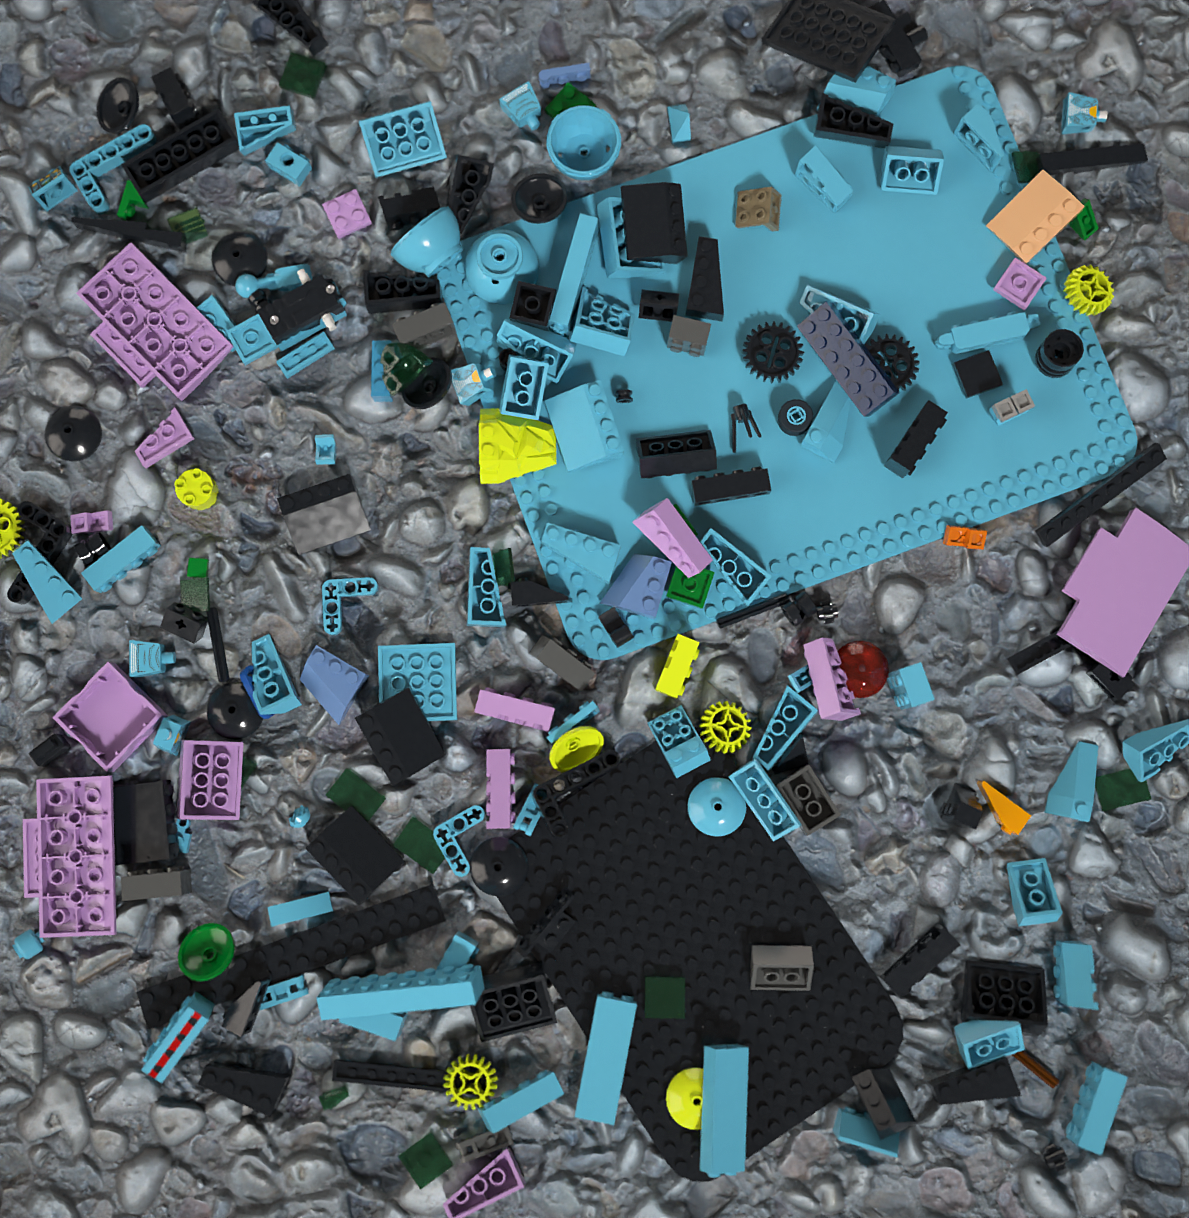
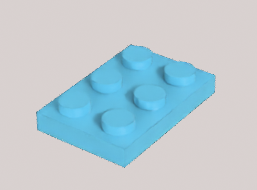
(586, 712)

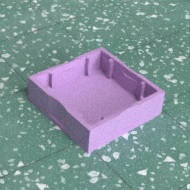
(110, 717)

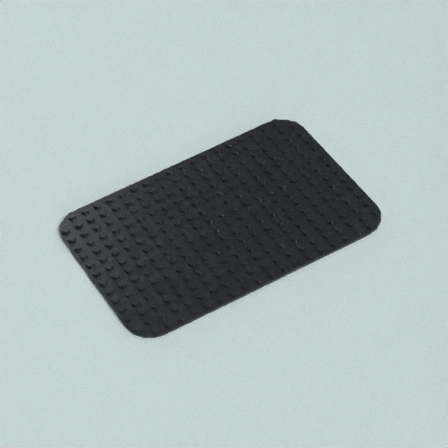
(691, 906)

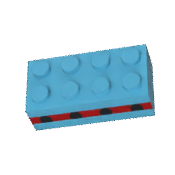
(177, 1036)

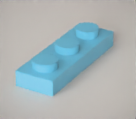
(305, 355)

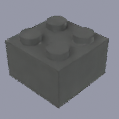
(688, 336)

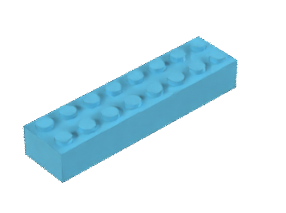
(401, 992)

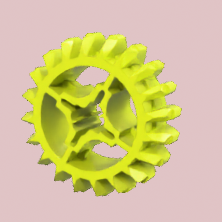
(1094, 287)
(727, 711)
(458, 1093)

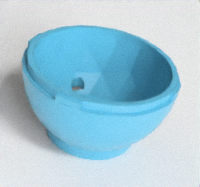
(583, 130)
(430, 243)
(518, 264)

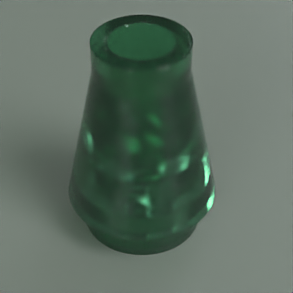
(333, 1097)

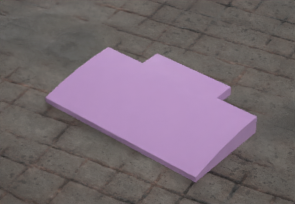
(152, 325)
(1122, 589)
(72, 857)

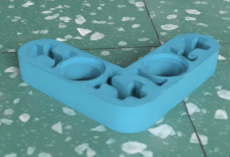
(341, 592)
(452, 833)

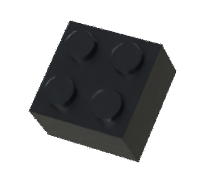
(533, 305)

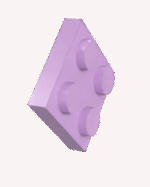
(347, 214)
(1019, 283)

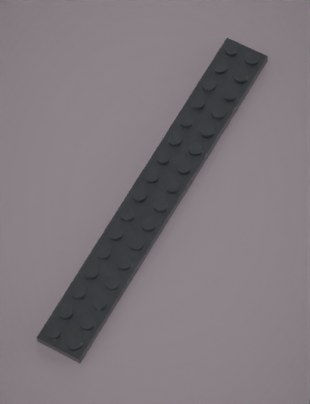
(299, 953)

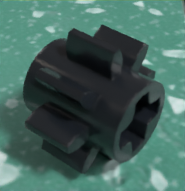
(827, 612)
(1055, 1157)

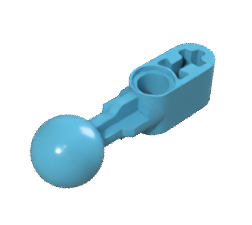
(283, 279)

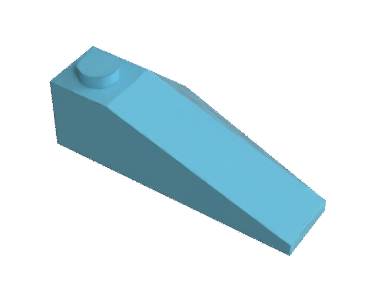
(1153, 747)
(1074, 789)

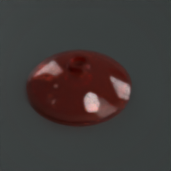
(876, 668)

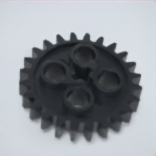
(756, 347)
(902, 356)

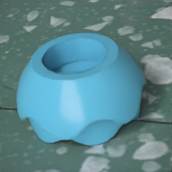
(300, 817)

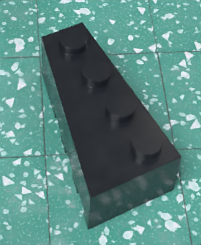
(294, 22)
(916, 439)
(980, 1083)

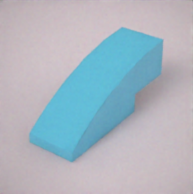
(300, 909)

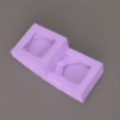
(91, 522)

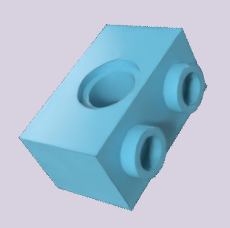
(296, 171)

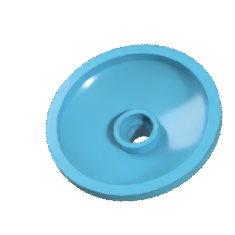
(702, 803)

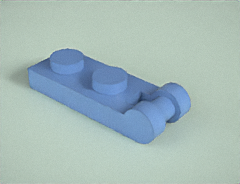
(564, 74)

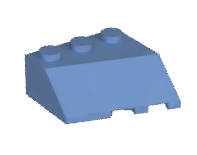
(639, 586)
(332, 682)

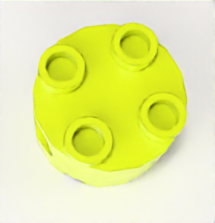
(196, 489)

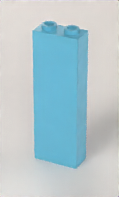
(573, 275)
(605, 1058)
(724, 1109)

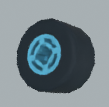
(792, 424)

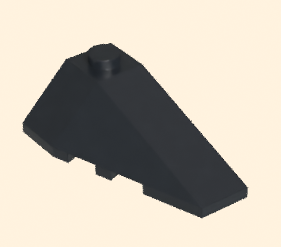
(466, 186)

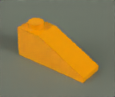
(1005, 812)

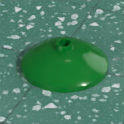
(199, 947)

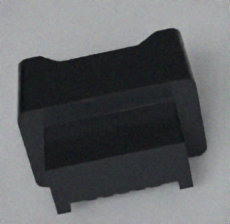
(49, 750)

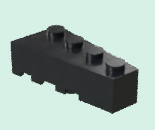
(850, 124)
(705, 291)
(399, 293)
(919, 960)
(247, 1086)

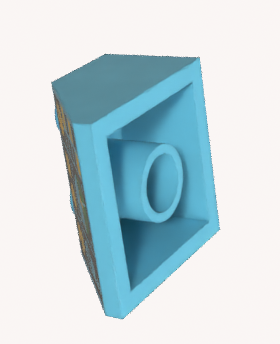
(52, 188)

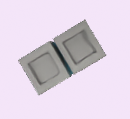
(1011, 407)

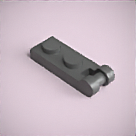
(484, 1144)

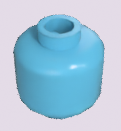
(28, 944)

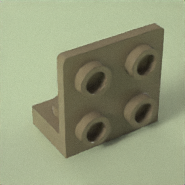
(758, 208)

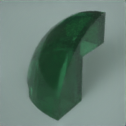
(402, 366)

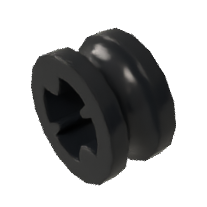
(624, 396)

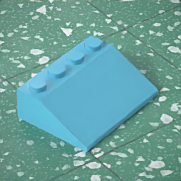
(402, 138)
(614, 244)
(584, 426)

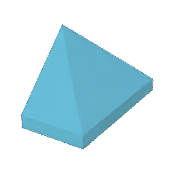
(679, 123)
(800, 679)

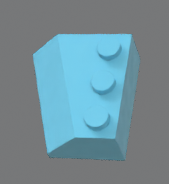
(868, 93)
(602, 324)
(1073, 974)

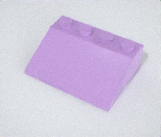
(209, 780)

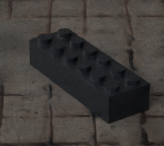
(181, 155)

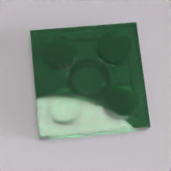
(302, 75)

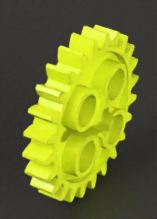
(9, 536)

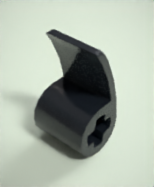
(915, 34)
(615, 627)

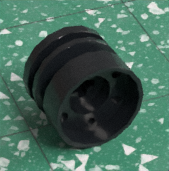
(1064, 345)

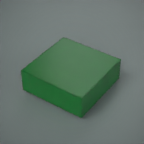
(198, 567)

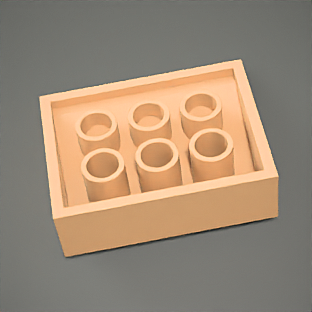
(1035, 216)

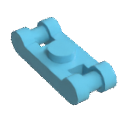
(529, 811)
(282, 992)

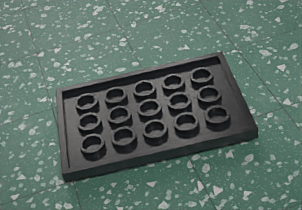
(829, 34)

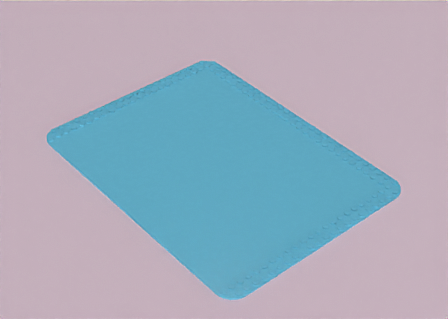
(898, 253)

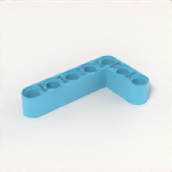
(108, 163)

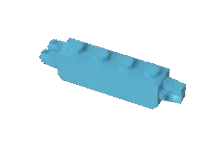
(988, 333)

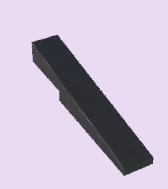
(1091, 159)
(133, 231)
(1037, 652)

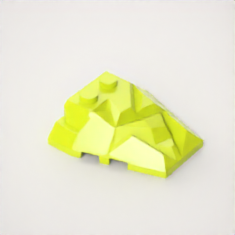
(513, 446)

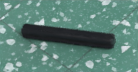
(752, 610)
(217, 645)

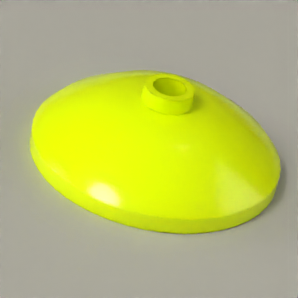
(576, 748)
(680, 1096)

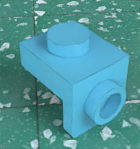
(325, 449)

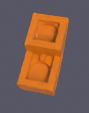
(964, 536)

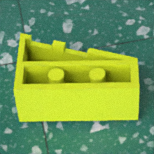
(678, 666)

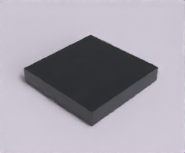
(977, 374)

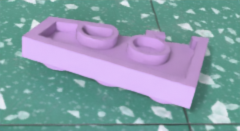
(166, 439)

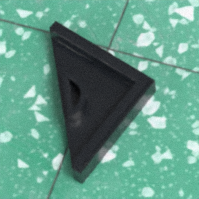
(793, 757)

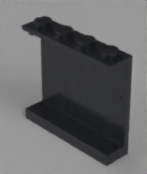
(144, 823)

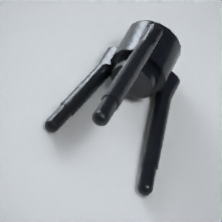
(742, 414)

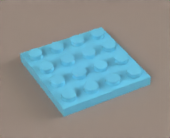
(428, 673)

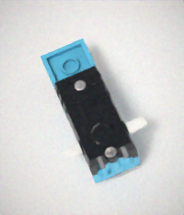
(290, 318)

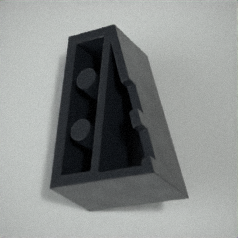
(175, 98)
(409, 208)
(962, 808)

